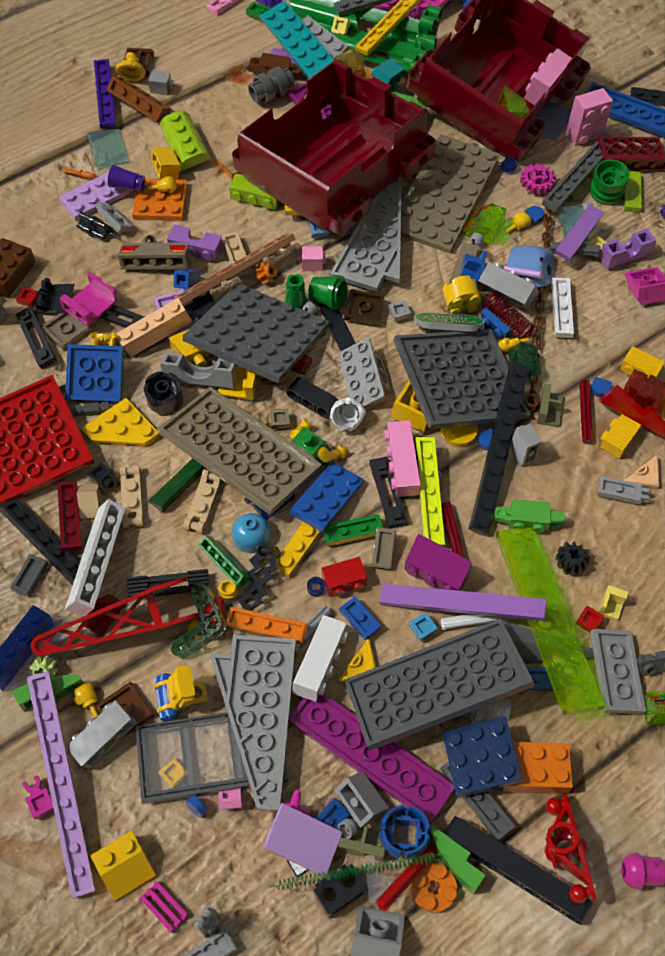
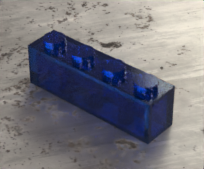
(17, 646)

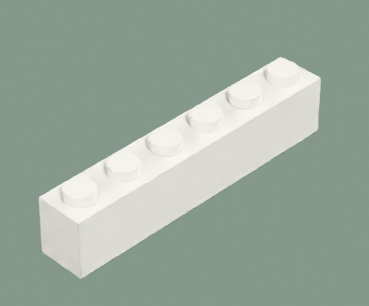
(95, 558)

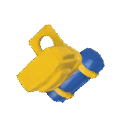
(177, 692)

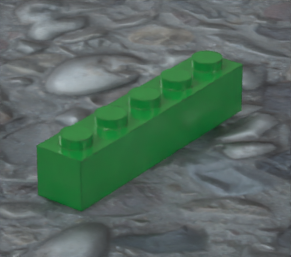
(224, 560)

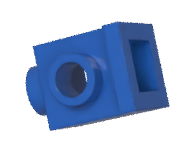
(186, 278)

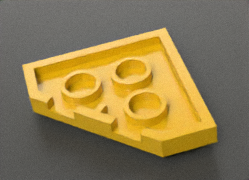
(120, 427)

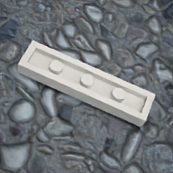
(562, 307)

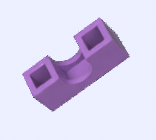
(206, 248)
(616, 254)

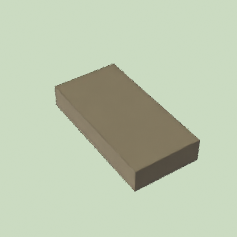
(383, 548)

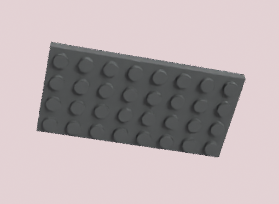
(437, 684)

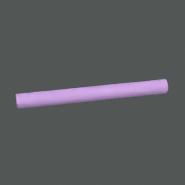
(523, 272)

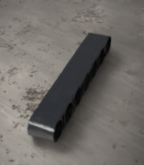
(518, 870)

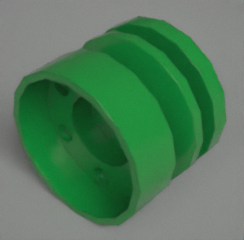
(609, 182)

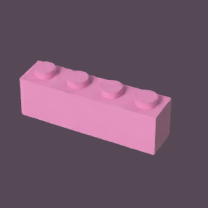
(403, 459)

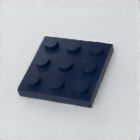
(482, 757)

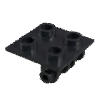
(49, 296)

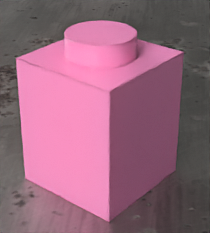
(313, 258)

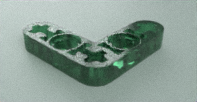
(206, 626)

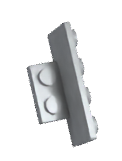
(364, 373)

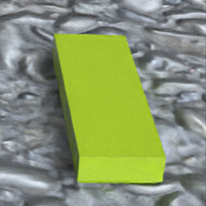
(632, 194)

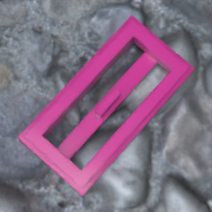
(150, 892)

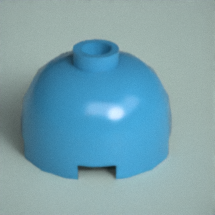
(250, 531)

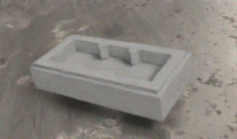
(217, 945)

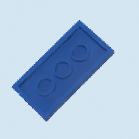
(326, 496)

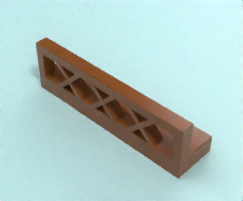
(137, 98)

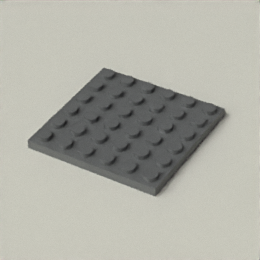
(256, 332)
(456, 376)

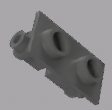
(649, 665)

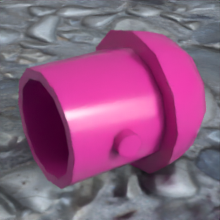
(642, 871)

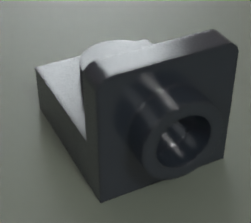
(104, 478)

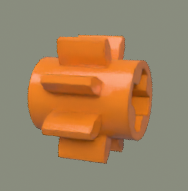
(266, 272)

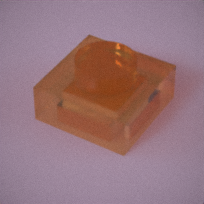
(234, 73)

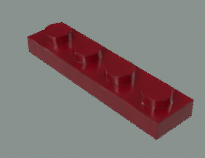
(69, 516)

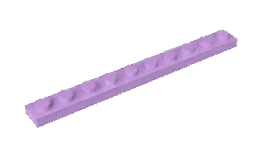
(61, 785)

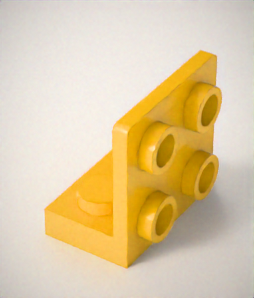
(244, 386)

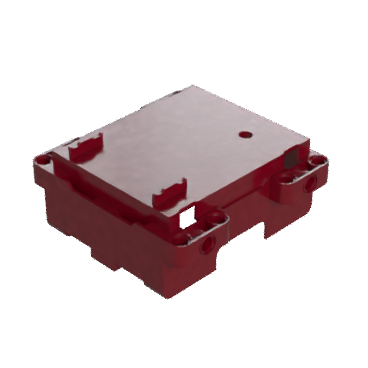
(471, 70)
(336, 163)

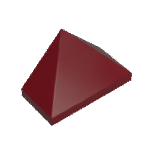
(101, 623)

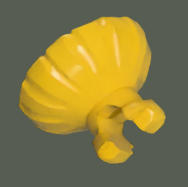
(130, 68)

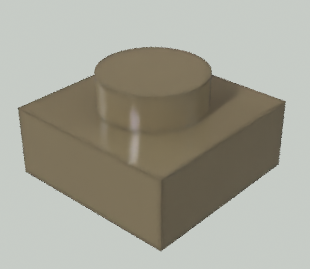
(279, 418)

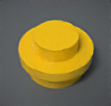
(227, 589)

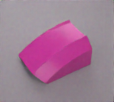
(647, 285)

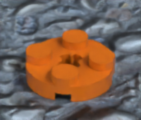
(446, 893)

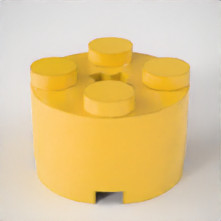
(462, 295)

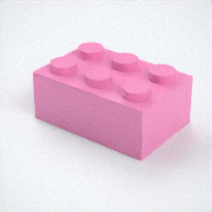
(547, 76)
(589, 116)

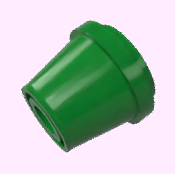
(329, 291)

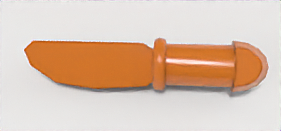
(81, 173)

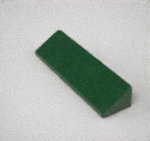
(177, 485)

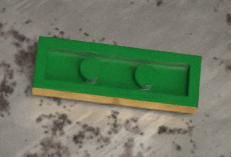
(352, 530)

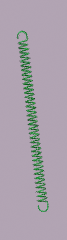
(361, 871)

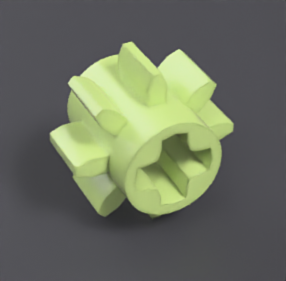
(43, 665)

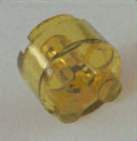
(353, 60)

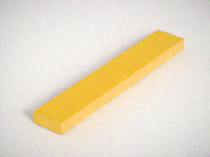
(385, 26)

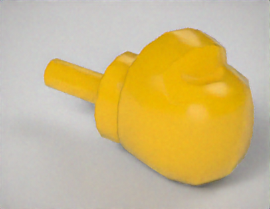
(167, 184)
(519, 221)
(507, 344)
(86, 696)

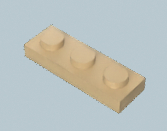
(234, 249)

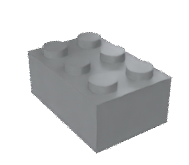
(509, 285)

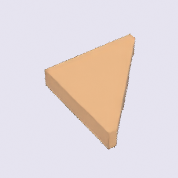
(647, 474)

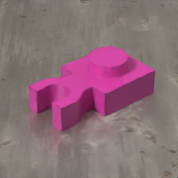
(39, 800)

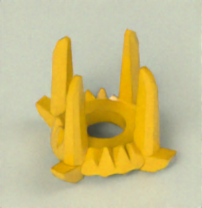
(105, 339)

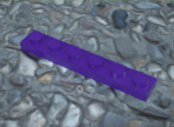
(104, 98)

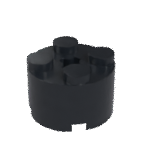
(163, 392)

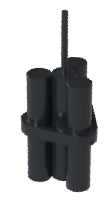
(94, 226)

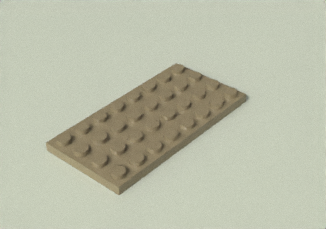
(446, 193)
(240, 450)

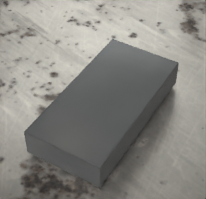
(29, 575)

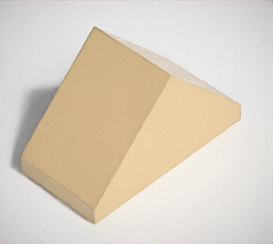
(88, 501)

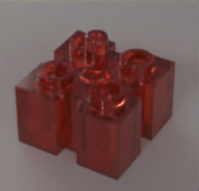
(645, 390)

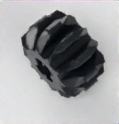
(580, 557)

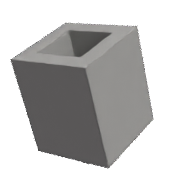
(160, 82)

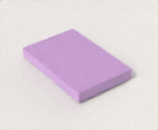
(302, 839)

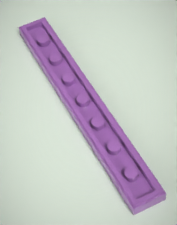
(463, 602)

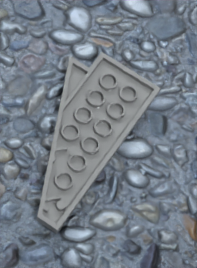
(376, 242)
(257, 699)

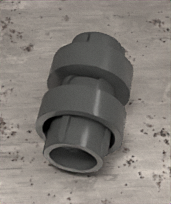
(276, 83)

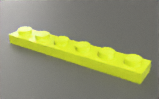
(429, 489)

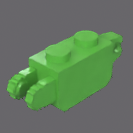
(529, 514)

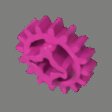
(537, 179)

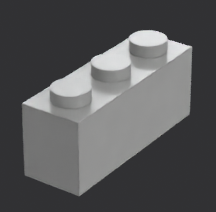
(101, 734)

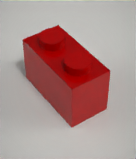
(344, 577)

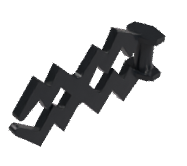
(258, 583)

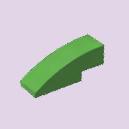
(62, 687)
(455, 860)

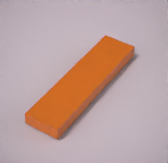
(265, 625)

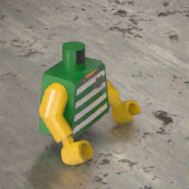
(314, 445)

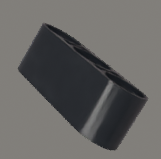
(311, 397)

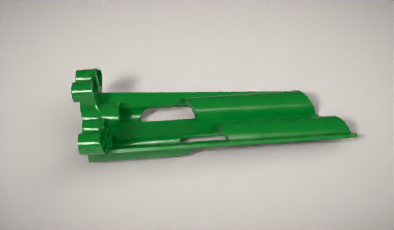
(403, 45)

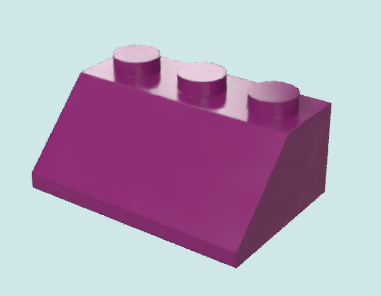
(437, 565)

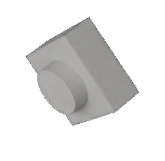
(399, 311)

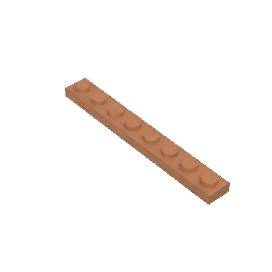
(241, 266)

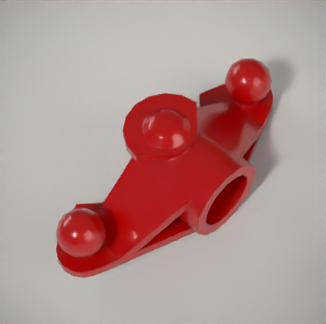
(568, 856)

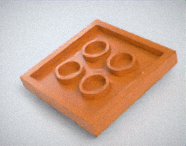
(160, 205)

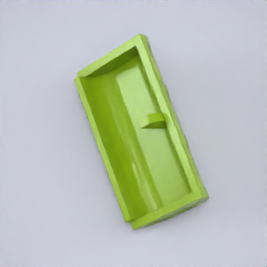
(184, 139)

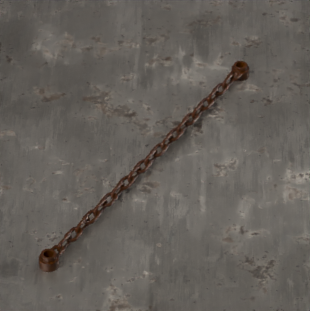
(533, 398)

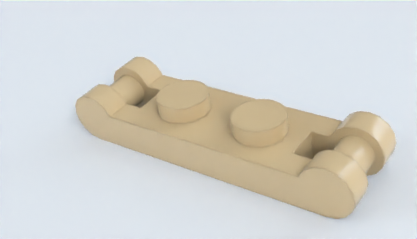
(131, 496)
(202, 502)

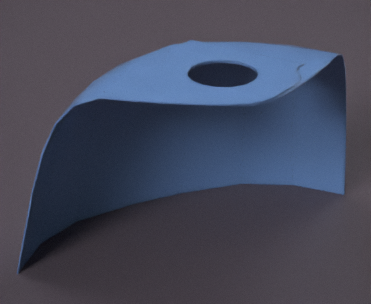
(528, 258)

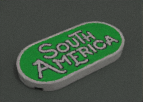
(449, 322)

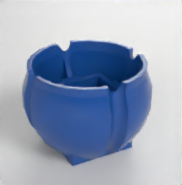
(409, 817)

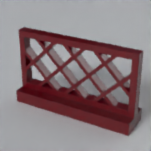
(633, 161)

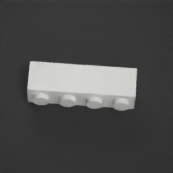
(319, 658)

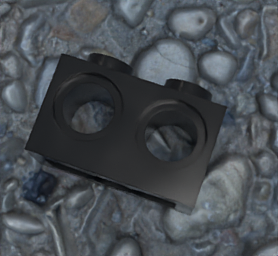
(344, 895)

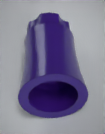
(125, 179)

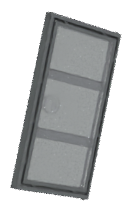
(189, 758)

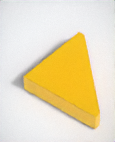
(360, 663)

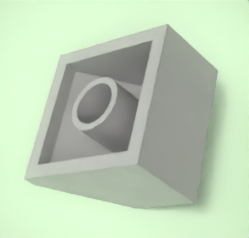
(377, 933)

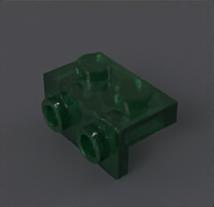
(527, 356)

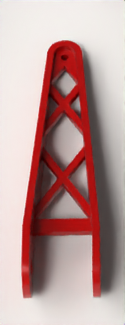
(46, 637)

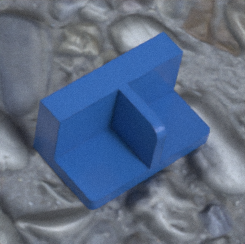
(473, 266)

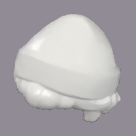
(347, 414)

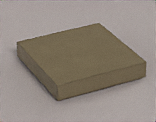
(65, 330)

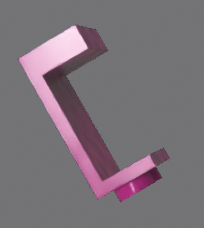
(90, 301)

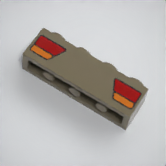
(154, 255)

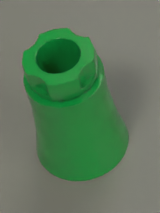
(295, 291)

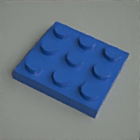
(94, 373)

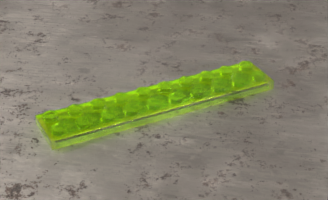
(555, 635)

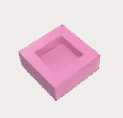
(230, 799)

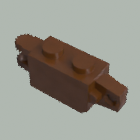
(269, 61)

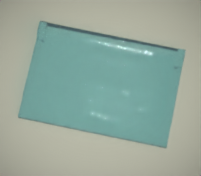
(108, 148)

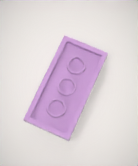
(87, 195)

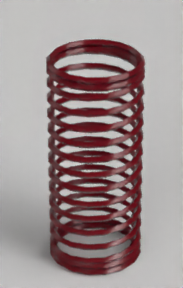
(505, 315)

